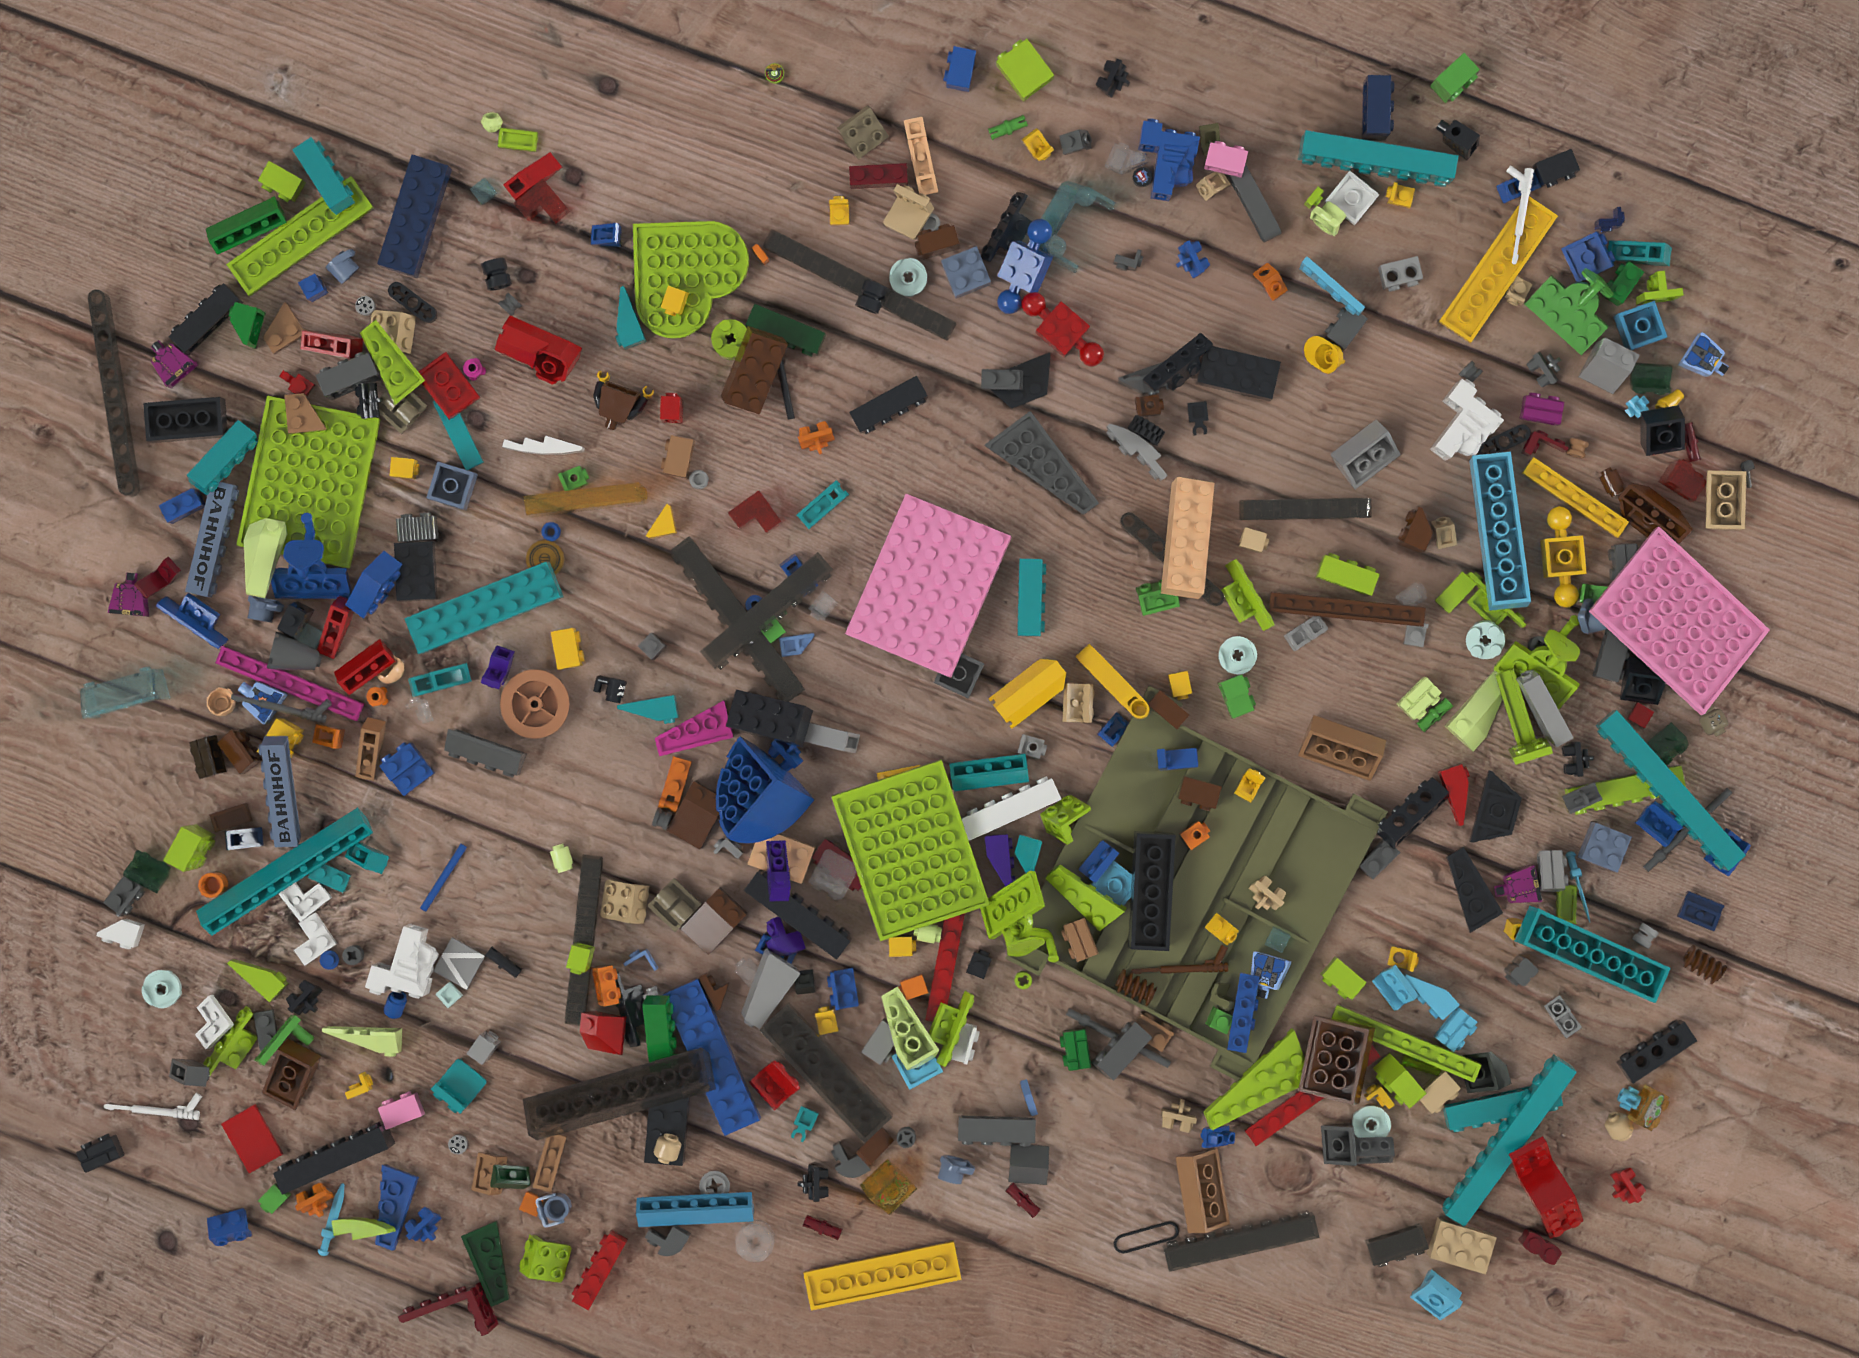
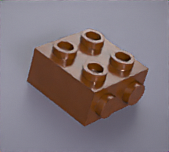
(937, 242)

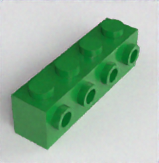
(246, 225)
(659, 1027)

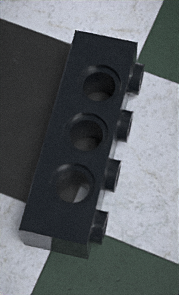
(1395, 835)
(1683, 1040)

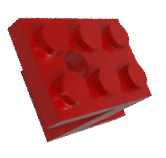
(1546, 1187)

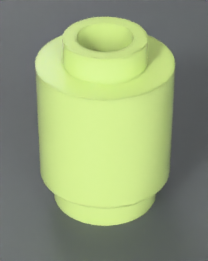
(561, 858)
(928, 934)

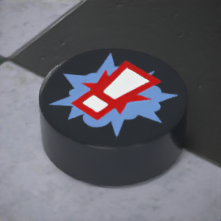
(1142, 177)

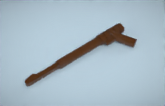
(1209, 966)

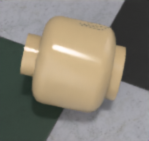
(1619, 1126)
(667, 1148)

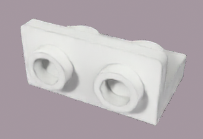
(963, 1049)

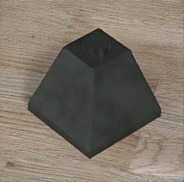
(1492, 1074)

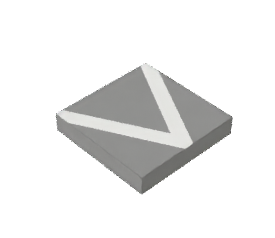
(459, 963)

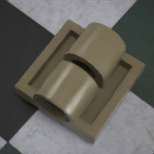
(862, 132)
(403, 413)
(674, 904)

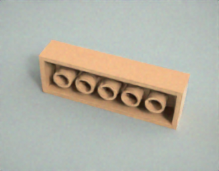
(1187, 538)

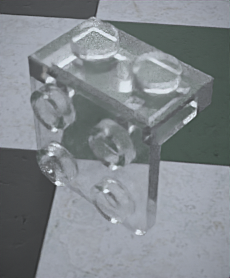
(833, 874)

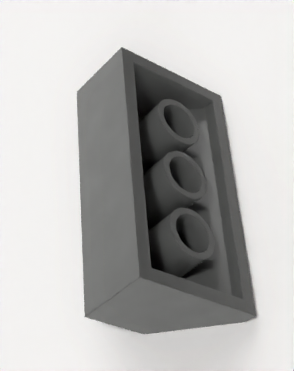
(484, 751)

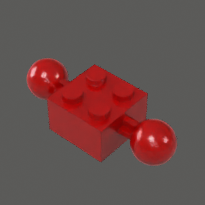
(1062, 329)

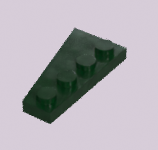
(487, 1258)

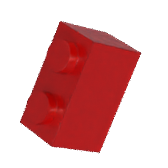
(671, 408)

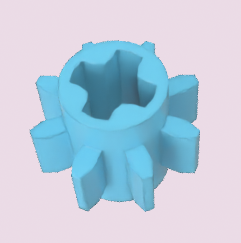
(1636, 405)
(1629, 1098)

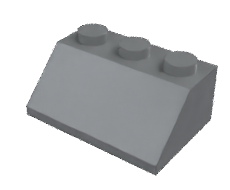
(1365, 454)

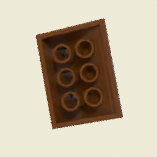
(1336, 1059)

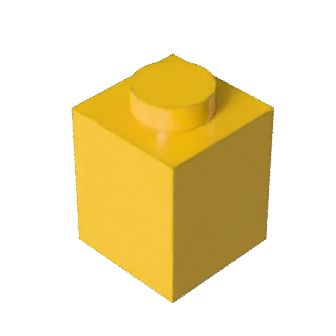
(674, 301)
(404, 468)
(1180, 685)
(901, 946)

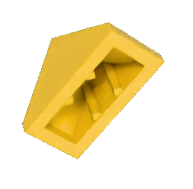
(663, 525)

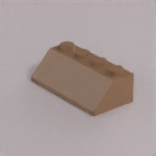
(1342, 748)
(1202, 1191)

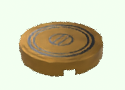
(545, 551)

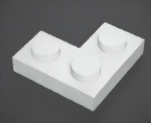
(304, 904)
(319, 939)
(217, 1022)

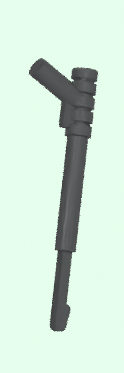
(307, 713)

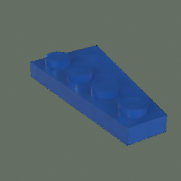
(396, 1195)

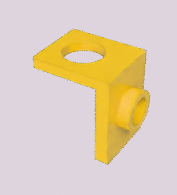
(1410, 959)

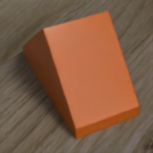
(328, 736)

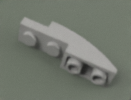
(1132, 443)

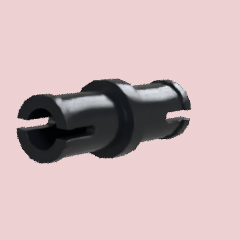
(503, 962)

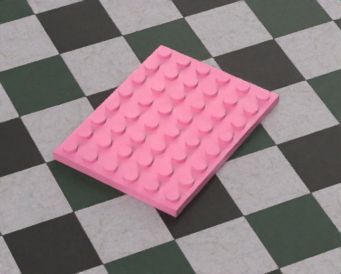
(928, 585)
(1679, 620)

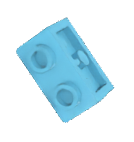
(1394, 987)

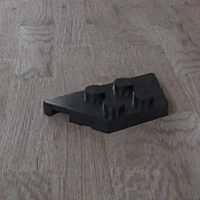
(1034, 382)
(1496, 810)

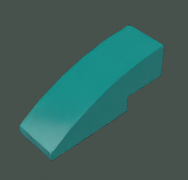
(439, 680)

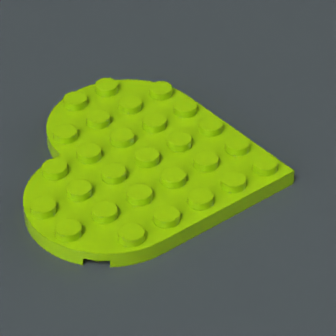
(693, 257)

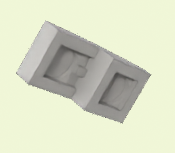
(1305, 632)

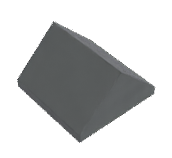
(1339, 1144)
(1029, 1164)

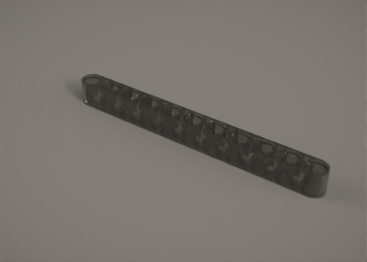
(853, 282)
(107, 386)

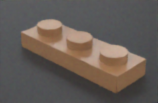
(549, 1162)

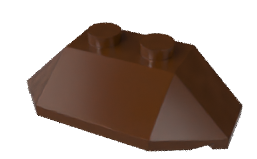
(1648, 510)

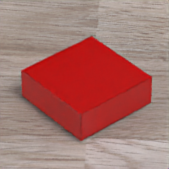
(1640, 715)

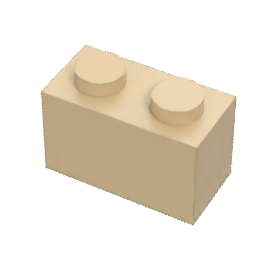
(1438, 1091)

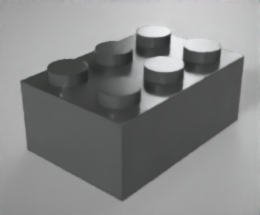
(347, 375)

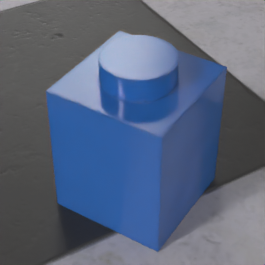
(313, 287)

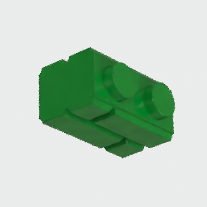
(1076, 1049)

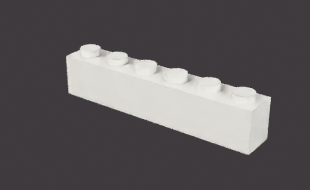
(1010, 808)

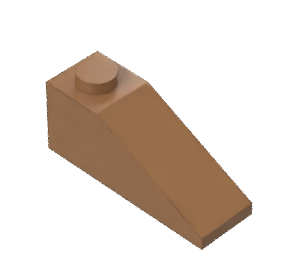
(370, 748)

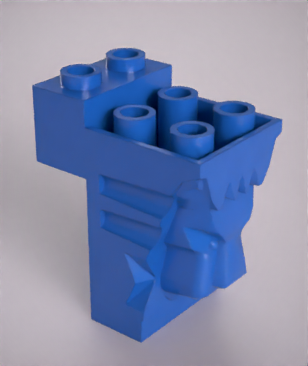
(1173, 157)

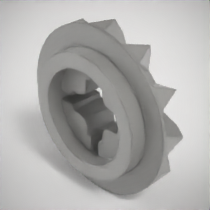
(719, 1178)

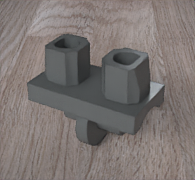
(1540, 362)
(1582, 797)

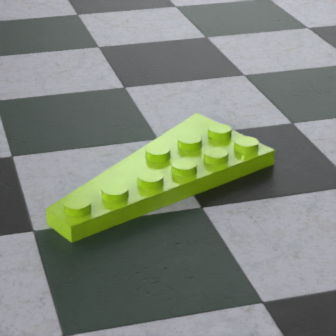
(1263, 1082)

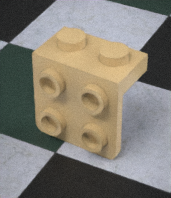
(908, 212)
(398, 326)
(624, 902)

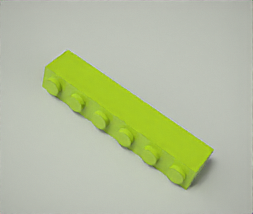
(1623, 789)

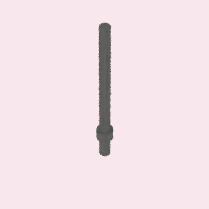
(1660, 855)
(1085, 1020)

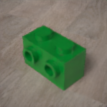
(1624, 282)

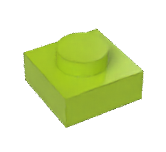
(1315, 198)

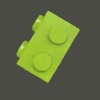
(544, 1259)

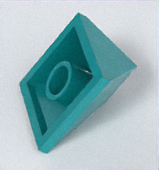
(1028, 852)

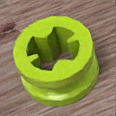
(1025, 985)

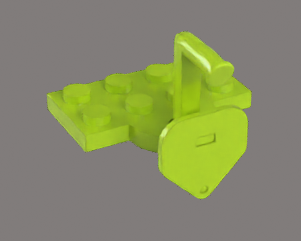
(1549, 668)
(1012, 913)

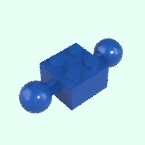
(1025, 266)

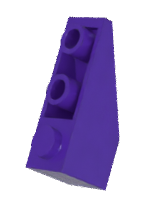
(998, 854)
(778, 871)

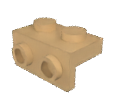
(1078, 703)

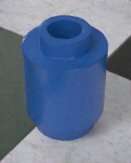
(395, 1005)

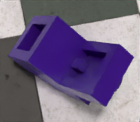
(498, 668)
(782, 943)

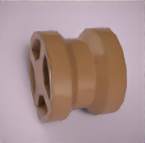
(1577, 448)

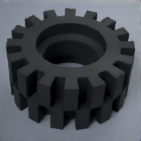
(1146, 430)

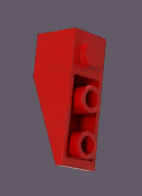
(531, 175)

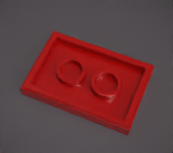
(448, 386)
(252, 1138)

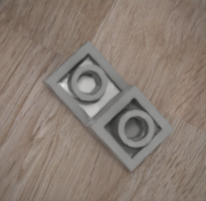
(1562, 1017)

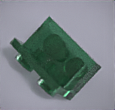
(1651, 378)
(1668, 743)
(147, 871)

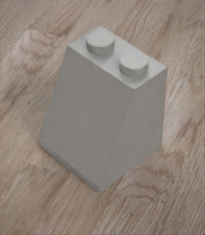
(1608, 365)

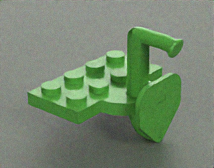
(1570, 312)

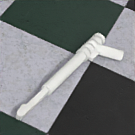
(1524, 186)
(185, 1112)

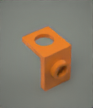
(1272, 281)

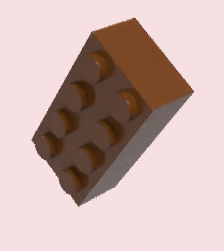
(754, 370)

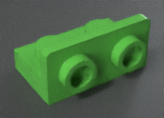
(1153, 601)

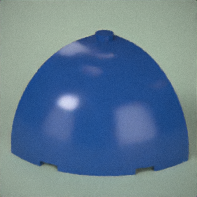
(757, 795)

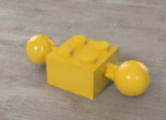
(1563, 556)

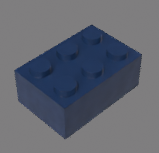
(1377, 107)

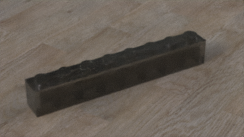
(766, 611)
(1240, 1241)

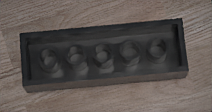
(1151, 891)
(801, 917)
(331, 1159)

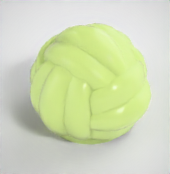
(491, 122)

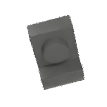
(849, 1166)
(672, 1243)

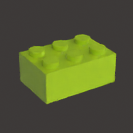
(190, 848)

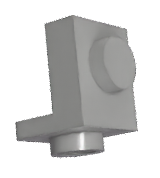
(733, 847)

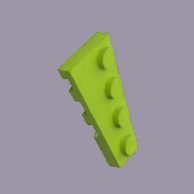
(393, 366)
(1093, 905)

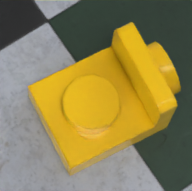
(1400, 195)
(839, 211)
(826, 1020)
(357, 1089)
(1382, 1097)

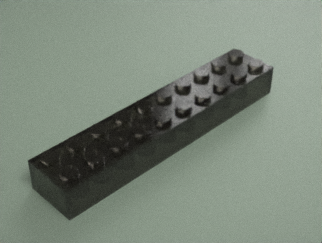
(619, 1094)

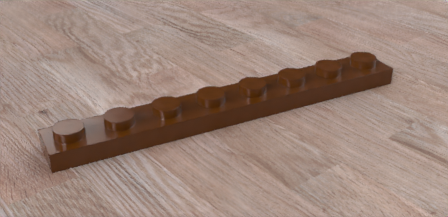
(1347, 609)

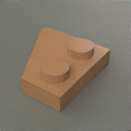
(283, 330)
(301, 415)

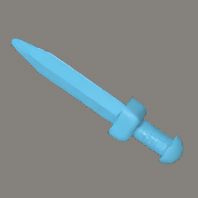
(1575, 872)
(327, 1232)

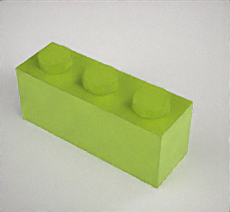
(1347, 574)

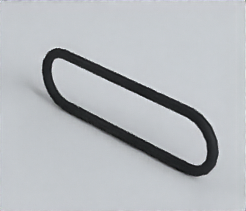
(1147, 1245)

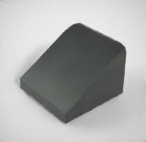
(805, 982)

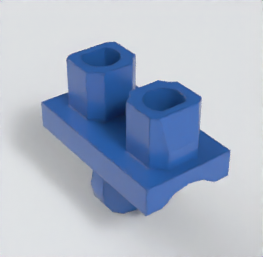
(1190, 260)
(789, 753)
(1218, 1137)
(425, 1228)

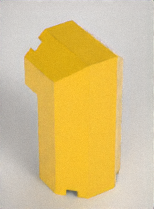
(1029, 691)

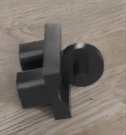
(1116, 78)
(368, 400)
(1576, 767)
(306, 1000)
(811, 1183)

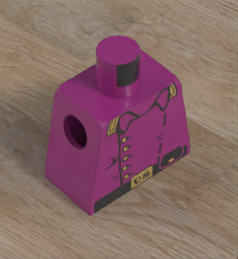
(171, 363)
(128, 599)
(1520, 886)

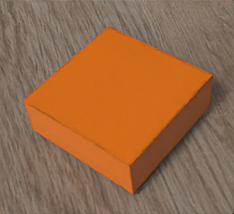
(760, 254)
(529, 1204)

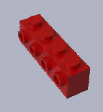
(602, 1264)

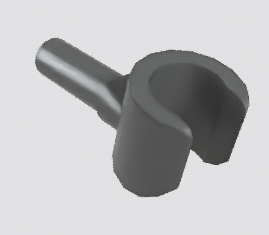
(1747, 466)

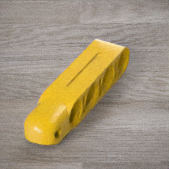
(1113, 682)

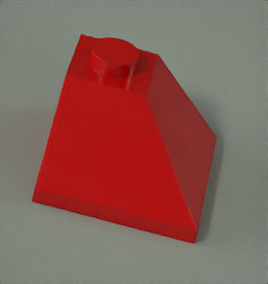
(603, 1031)

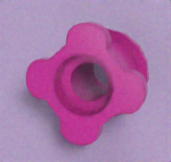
(478, 371)

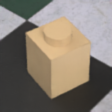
(1253, 540)

